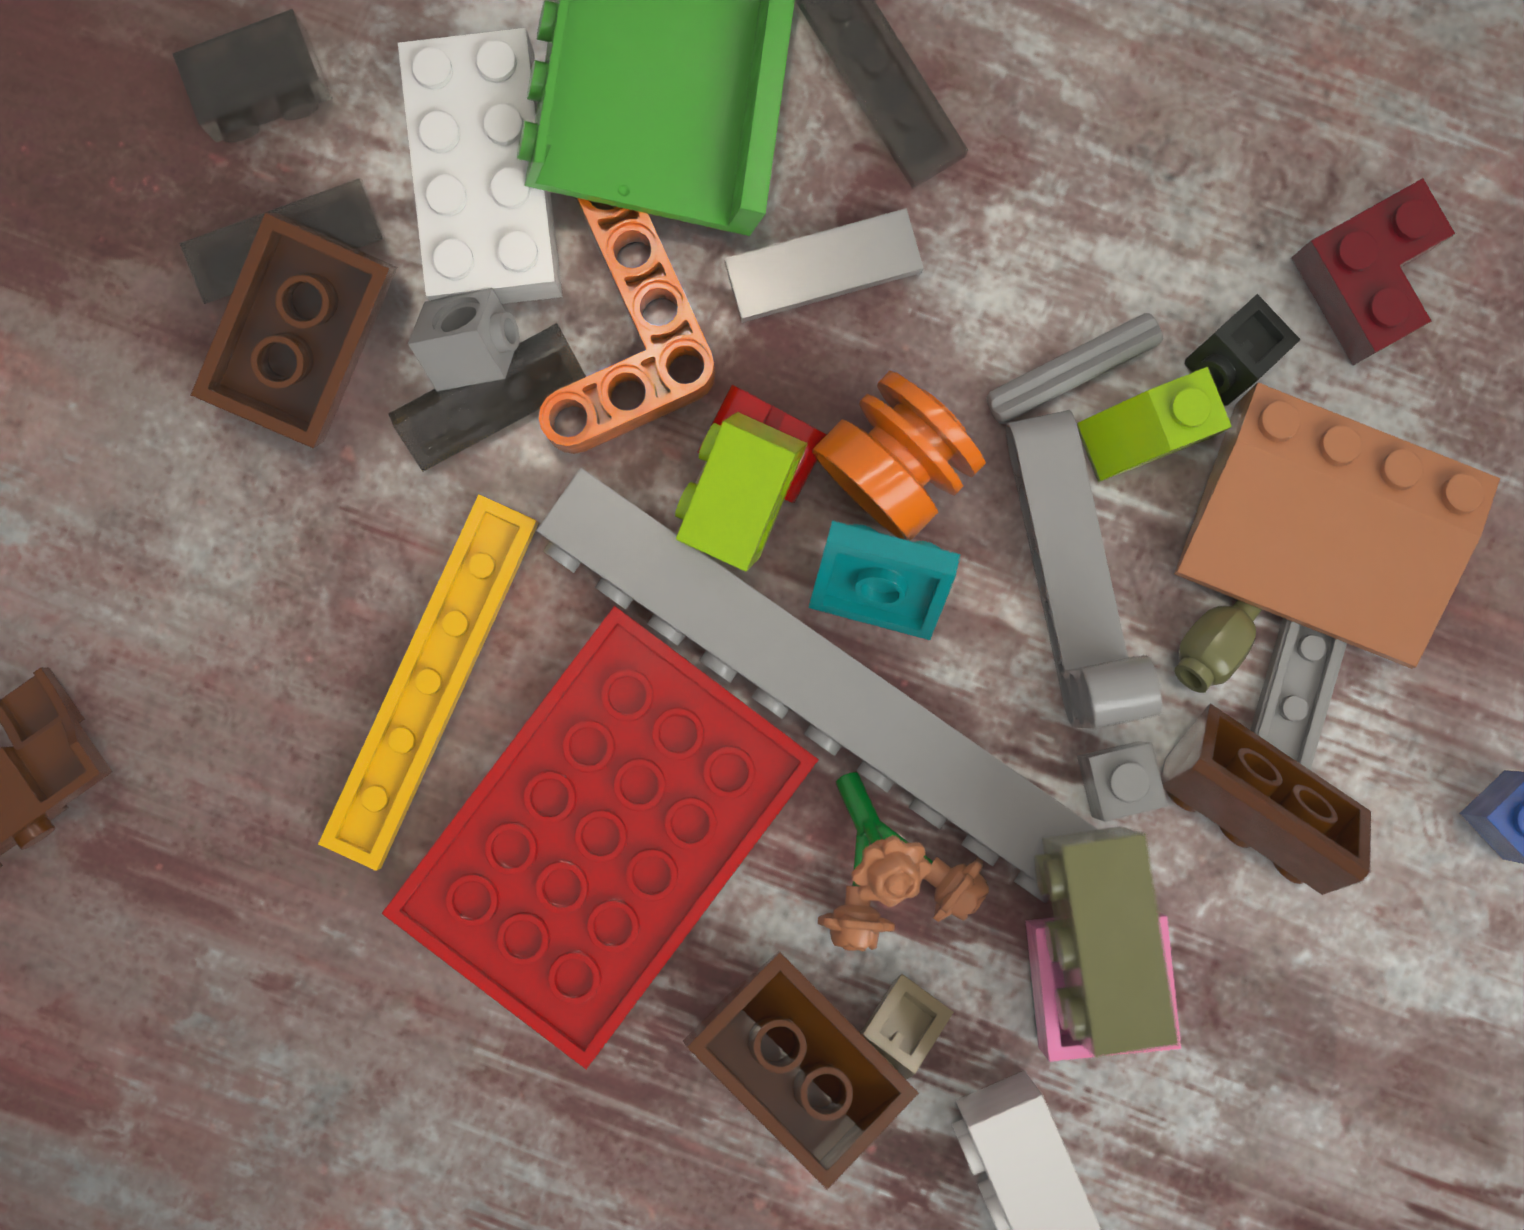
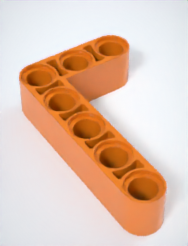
(661, 343)

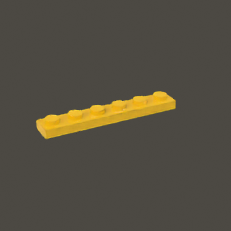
(428, 683)

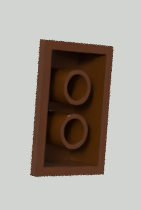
(1269, 803)
(801, 1068)

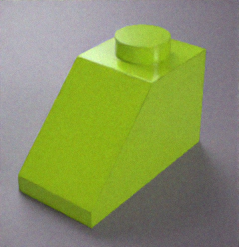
(1154, 424)

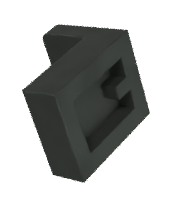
(1243, 349)

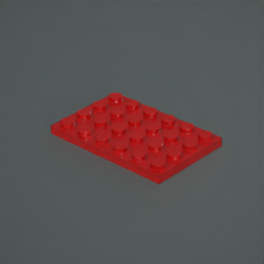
(600, 837)

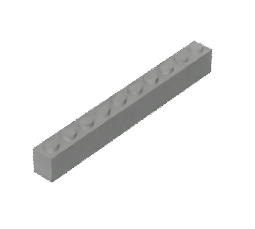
(805, 674)

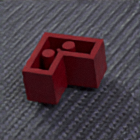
(1359, 272)

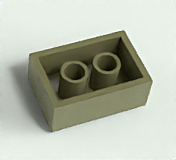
(1107, 941)

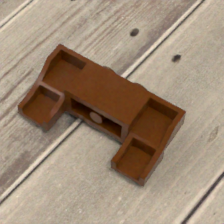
(48, 760)

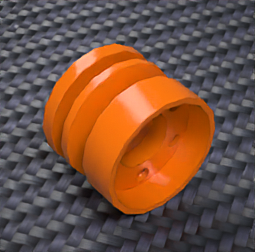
(901, 454)

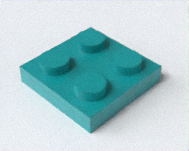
(883, 579)

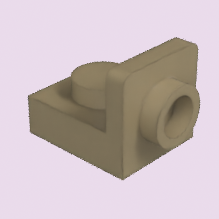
(906, 1025)

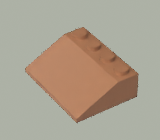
(1335, 525)

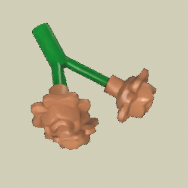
(891, 873)

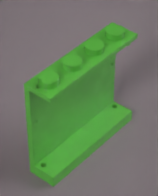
(660, 106)

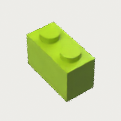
(738, 490)

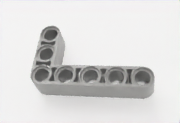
(1074, 579)

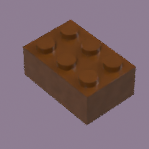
(293, 330)

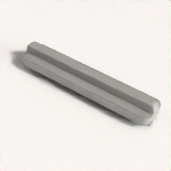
(1074, 368)

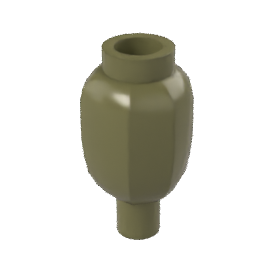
(1216, 646)

